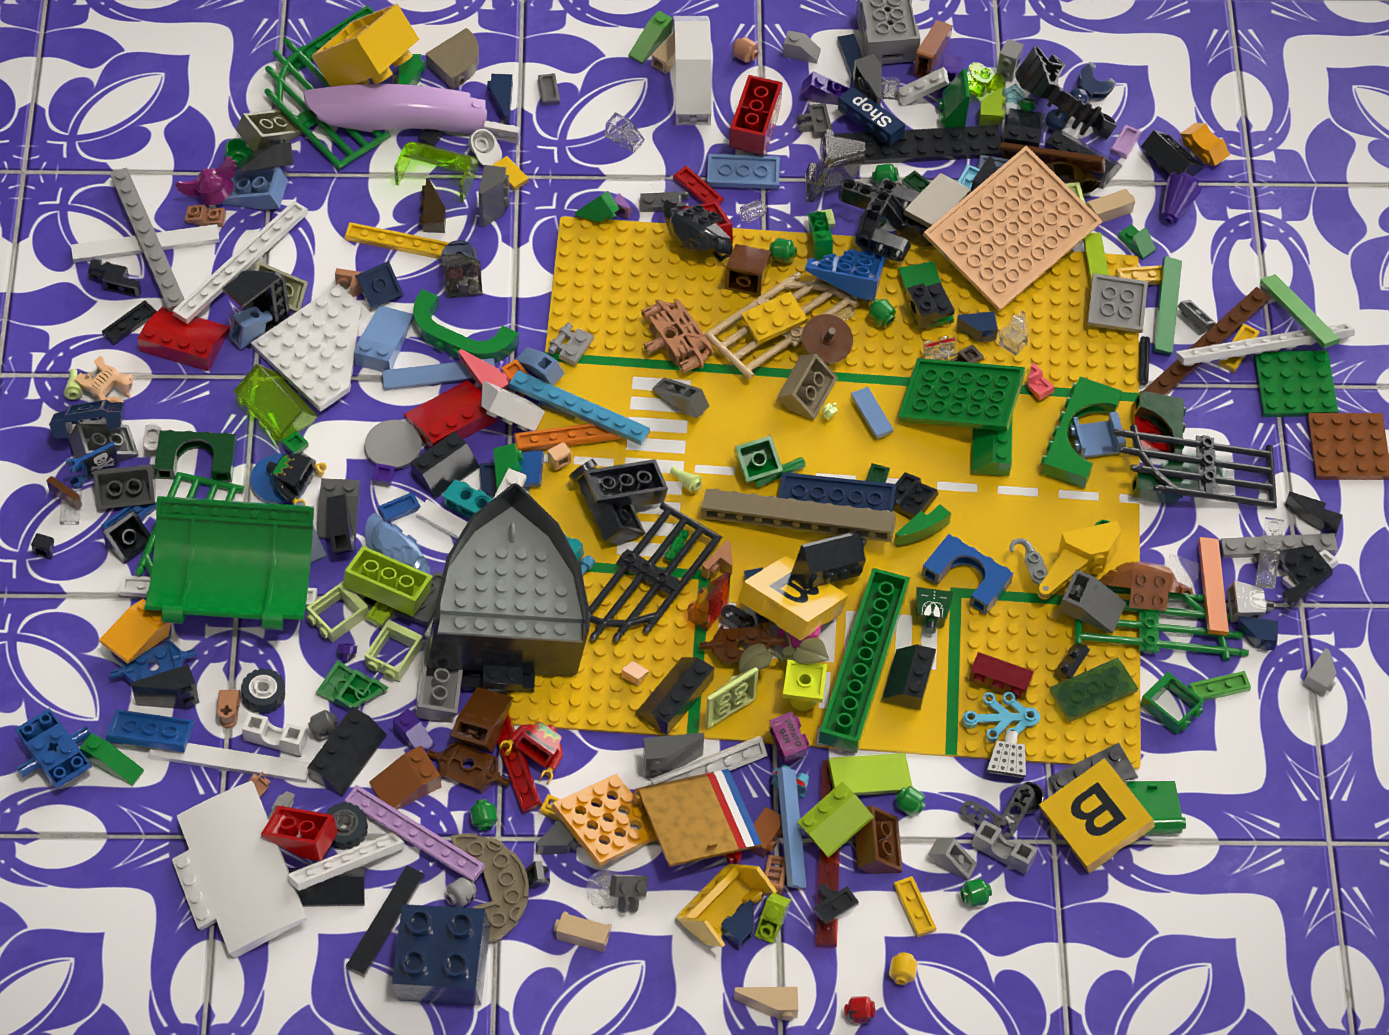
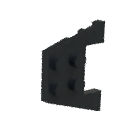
(1305, 568)

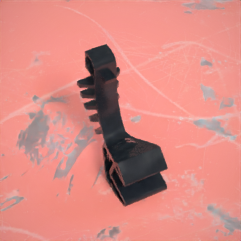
(1041, 76)

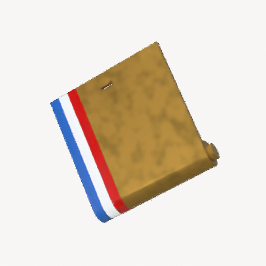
(698, 817)

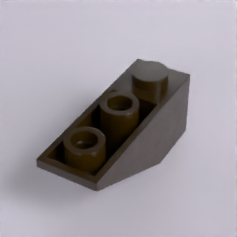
(433, 210)

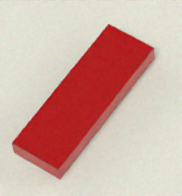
(696, 186)

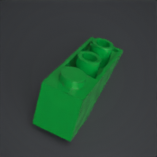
(820, 234)

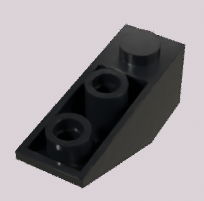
(340, 525)

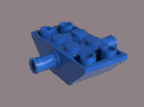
(52, 749)

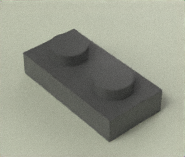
(1197, 315)

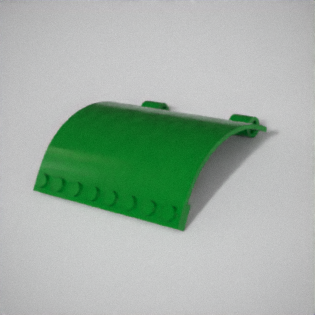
(230, 560)

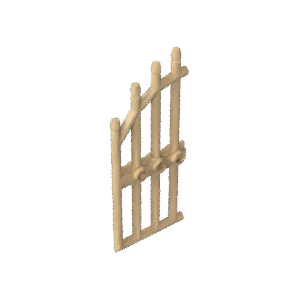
(791, 337)

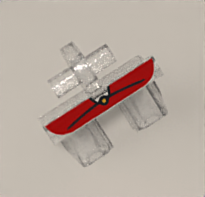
(941, 349)

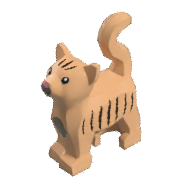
(106, 379)

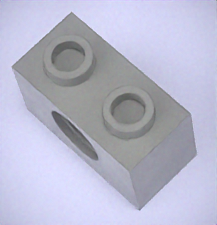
(1010, 59)

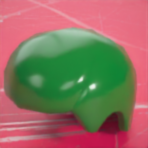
(237, 150)

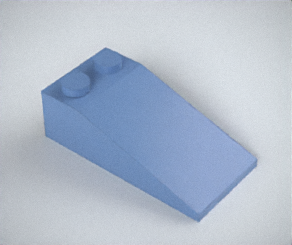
(258, 189)
(383, 339)

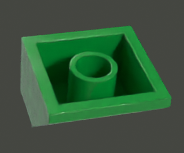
(757, 459)

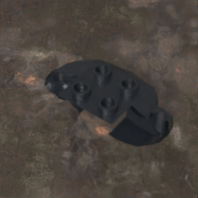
(696, 228)

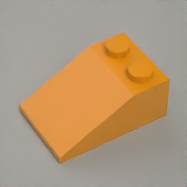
(135, 632)

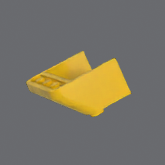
(721, 898)

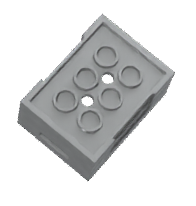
(887, 39)

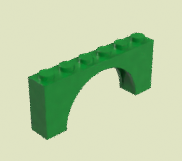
(1086, 399)

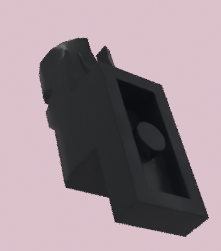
(114, 278)

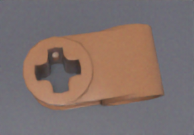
(228, 707)

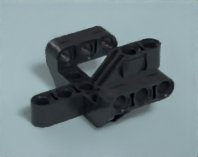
(889, 202)

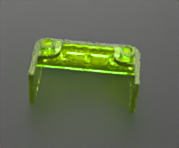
(441, 157)

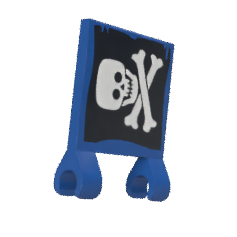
(102, 458)

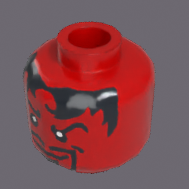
(860, 1009)

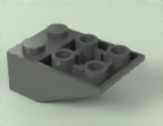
(1092, 602)

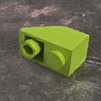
(991, 109)
(772, 917)

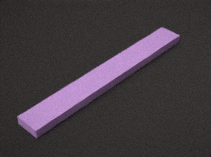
(416, 834)

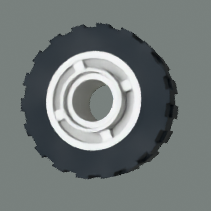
(263, 680)

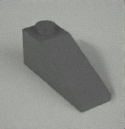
(682, 396)

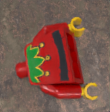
(538, 743)

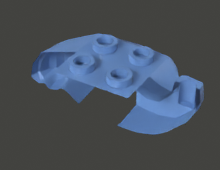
(393, 543)

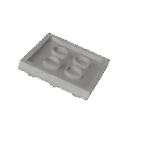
(1117, 303)

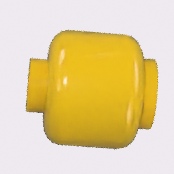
(903, 968)

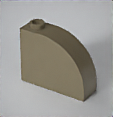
(455, 58)

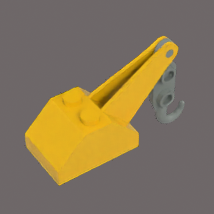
(1079, 549)

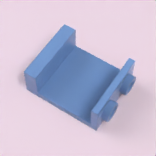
(1097, 437)

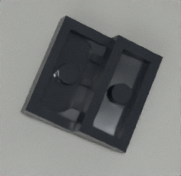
(913, 495)

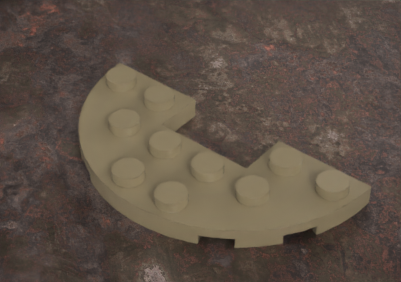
(504, 879)

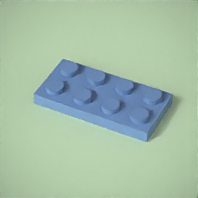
(743, 171)

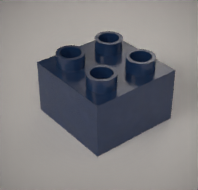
(441, 954)

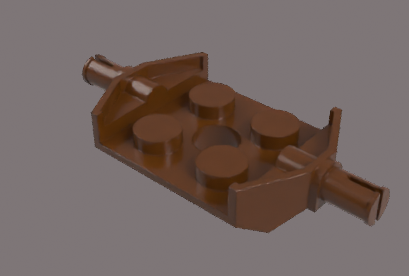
(727, 642)
(480, 776)

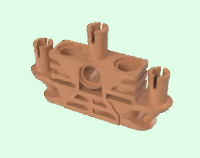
(676, 334)

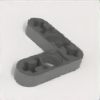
(1000, 821)

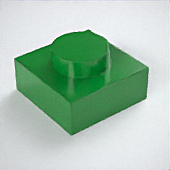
(295, 443)

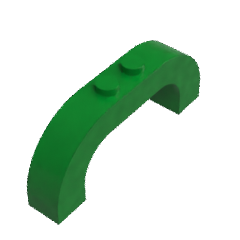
(451, 342)

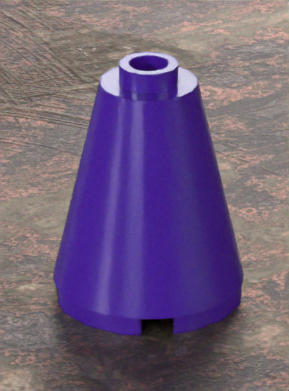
(1179, 195)

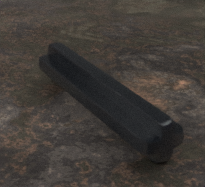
(1144, 354)

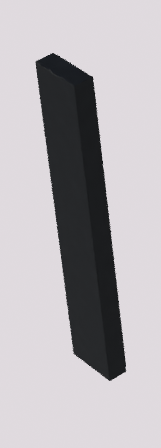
(384, 921)

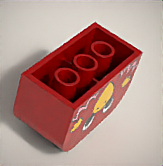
(756, 115)

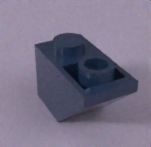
(739, 927)

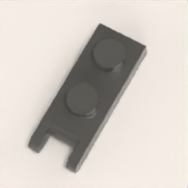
(654, 201)

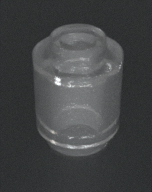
(752, 211)

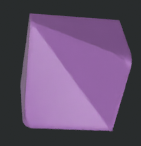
(625, 210)

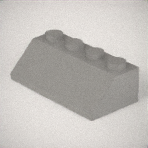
(437, 691)

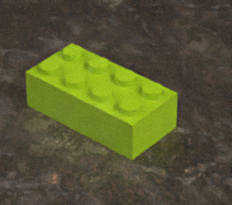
(387, 581)

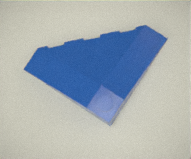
(851, 272)

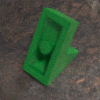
(1138, 241)

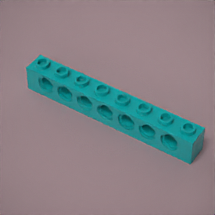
(458, 491)

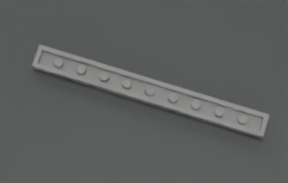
(147, 238)

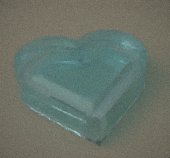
(1013, 94)

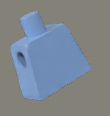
(248, 326)

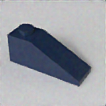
(501, 94)

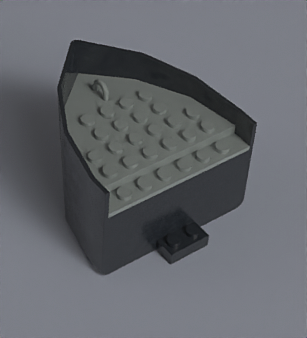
(510, 597)

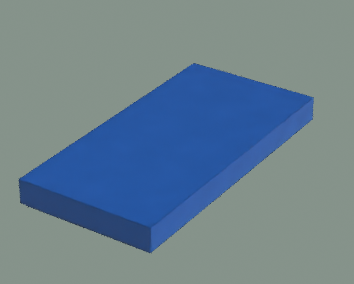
(150, 730)

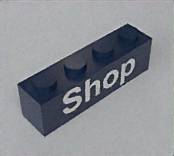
(871, 116)

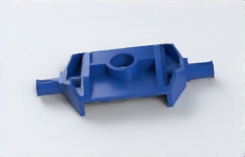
(166, 656)

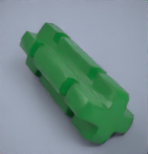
(676, 545)

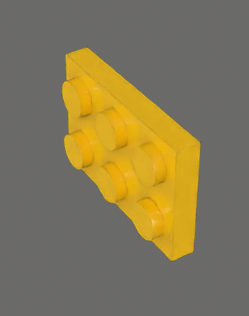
(774, 317)

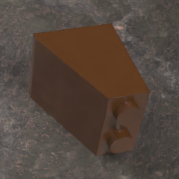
(747, 269)

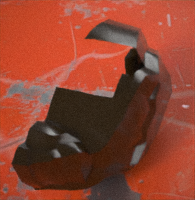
(1068, 175)

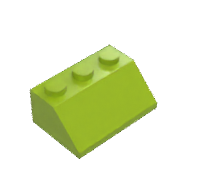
(835, 819)

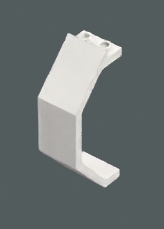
(693, 70)

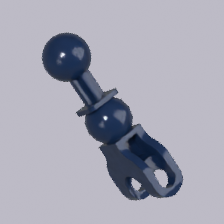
(1087, 89)

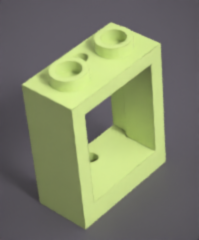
(328, 600)
(400, 634)

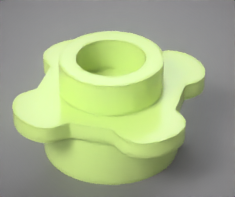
(829, 411)

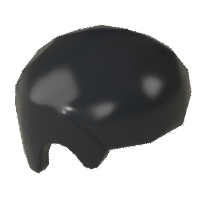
(1039, 797)

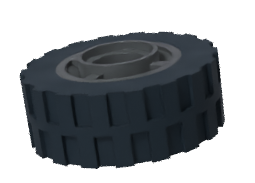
(356, 831)

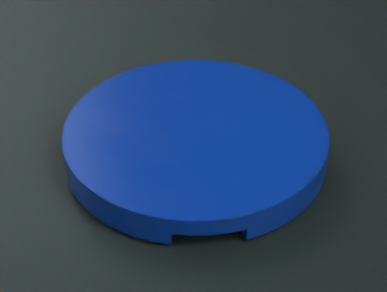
(263, 483)

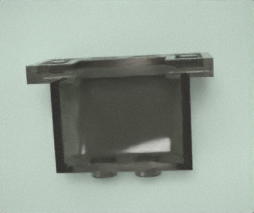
(838, 161)

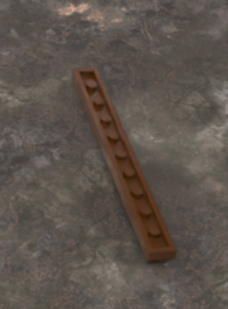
(1218, 334)

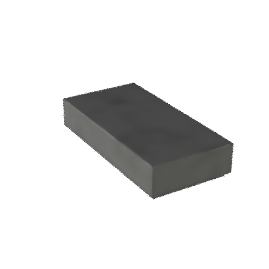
(548, 89)

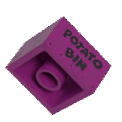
(788, 738)

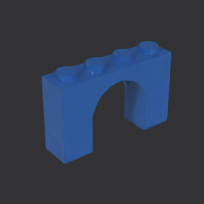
(954, 553)

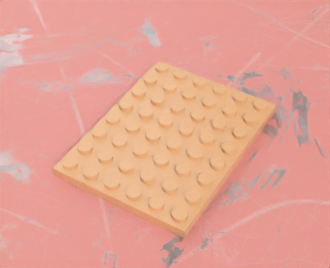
(1012, 228)

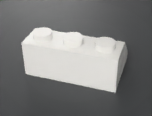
(510, 407)

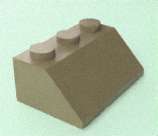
(807, 386)

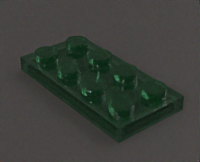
(1093, 689)

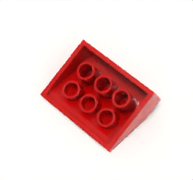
(188, 344)
(450, 412)

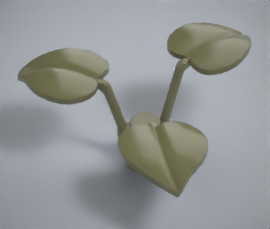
(809, 652)

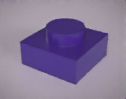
(383, 474)

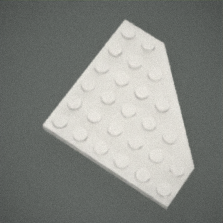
(316, 347)

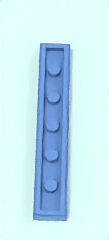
(427, 375)
(791, 830)

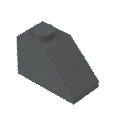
(557, 841)

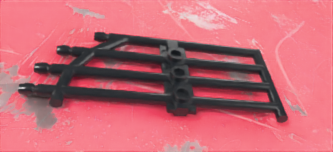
(1206, 467)
(652, 574)

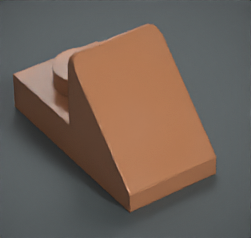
(347, 278)
(720, 559)

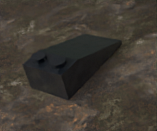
(628, 484)

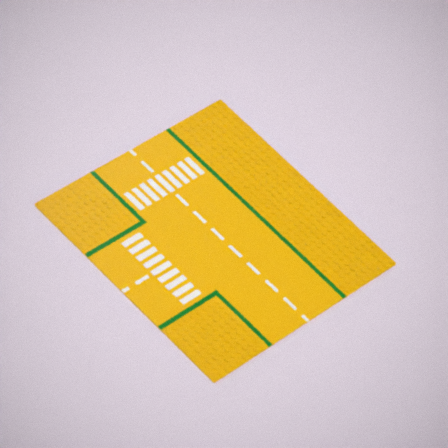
(620, 267)

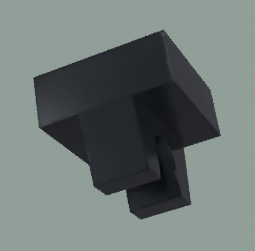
(536, 873)

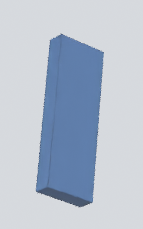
(872, 412)

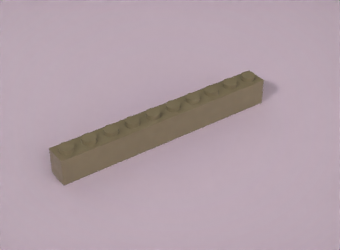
(798, 515)

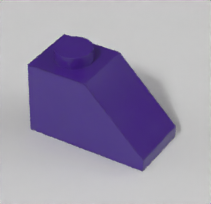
(412, 731)

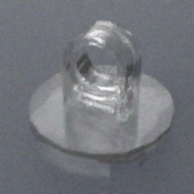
(599, 890)

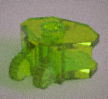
(983, 80)

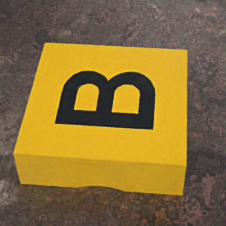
(787, 603)
(1097, 815)

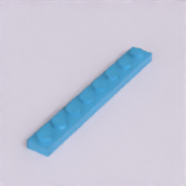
(579, 407)

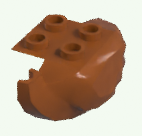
(1147, 582)

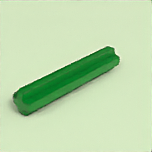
(788, 467)

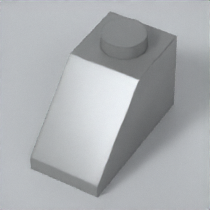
(800, 47)
(1322, 675)
(952, 857)

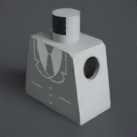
(1247, 601)

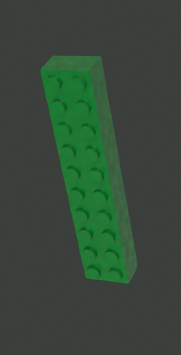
(864, 660)

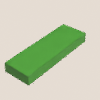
(1221, 686)

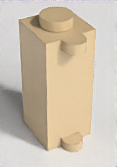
(664, 57)
(1112, 205)
(582, 932)

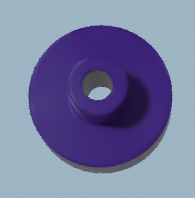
(347, 649)

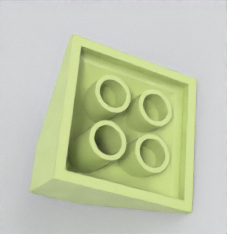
(731, 697)

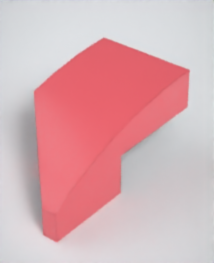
(1038, 384)

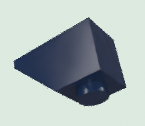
(978, 326)
(1259, 632)

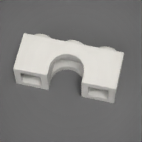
(288, 739)

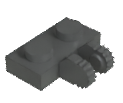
(819, 119)
(628, 890)

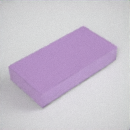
(1125, 142)

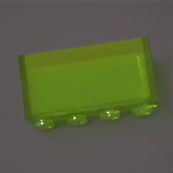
(273, 403)

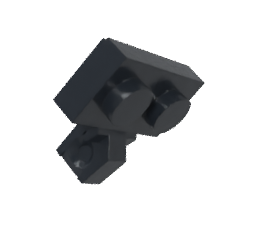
(834, 903)

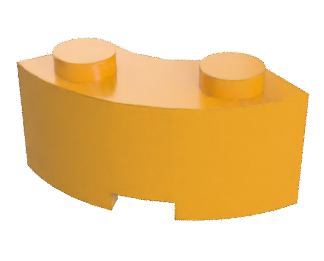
(1204, 144)

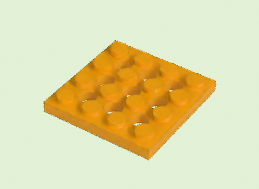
(605, 830)

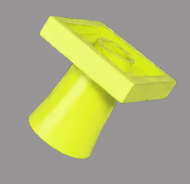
(804, 684)

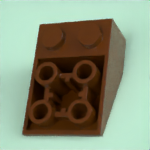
(482, 719)

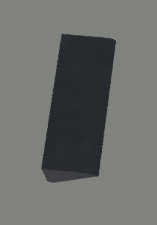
(339, 890)

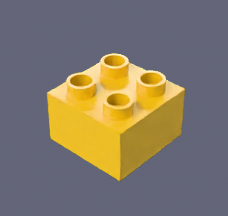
(367, 48)

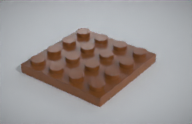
(1349, 446)

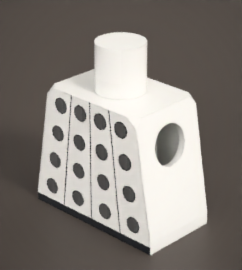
(1008, 757)

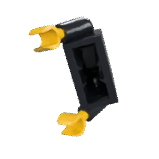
(293, 474)

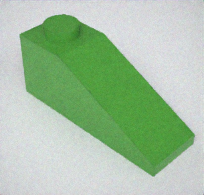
(652, 36)

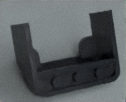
(265, 290)

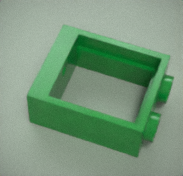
(1170, 682)

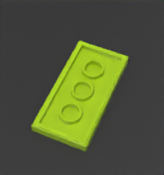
(871, 773)

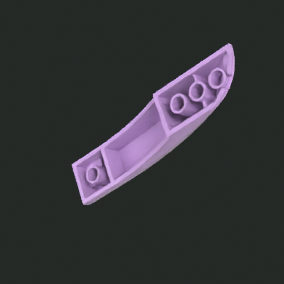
(397, 107)

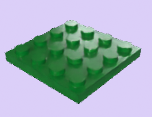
(1295, 383)

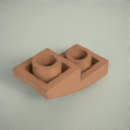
(202, 216)

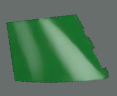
(349, 687)

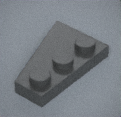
(426, 611)

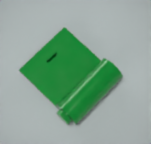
(1161, 803)

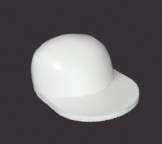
(485, 147)

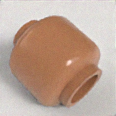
(745, 49)

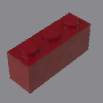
(1001, 675)

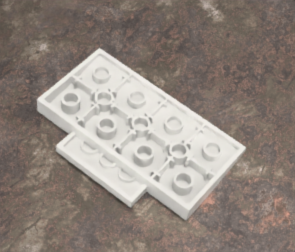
(235, 872)

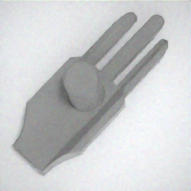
(285, 799)

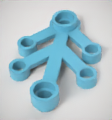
(1004, 717)

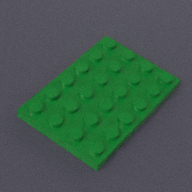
(962, 394)

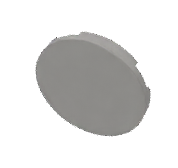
(393, 444)

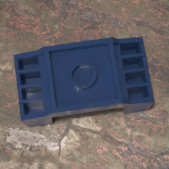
(62, 421)

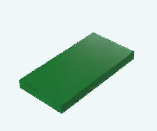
(919, 274)

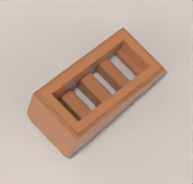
(779, 884)

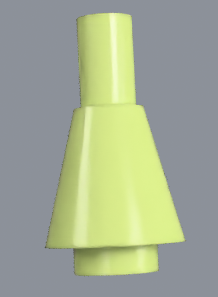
(73, 389)
(690, 481)

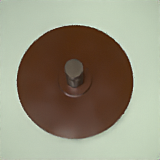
(827, 337)

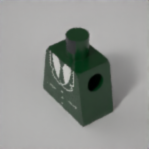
(932, 608)

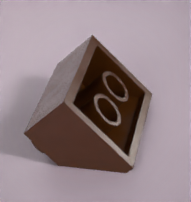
(879, 844)

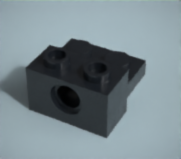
(928, 304)

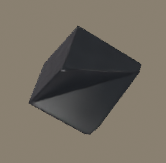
(43, 546)

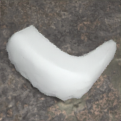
(151, 436)

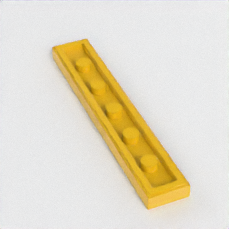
(395, 240)

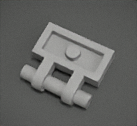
(575, 347)

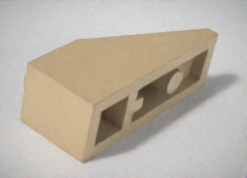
(773, 1001)

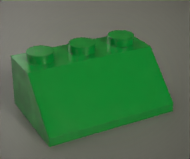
(992, 451)

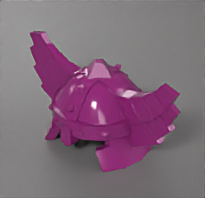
(212, 184)

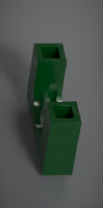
(175, 443)

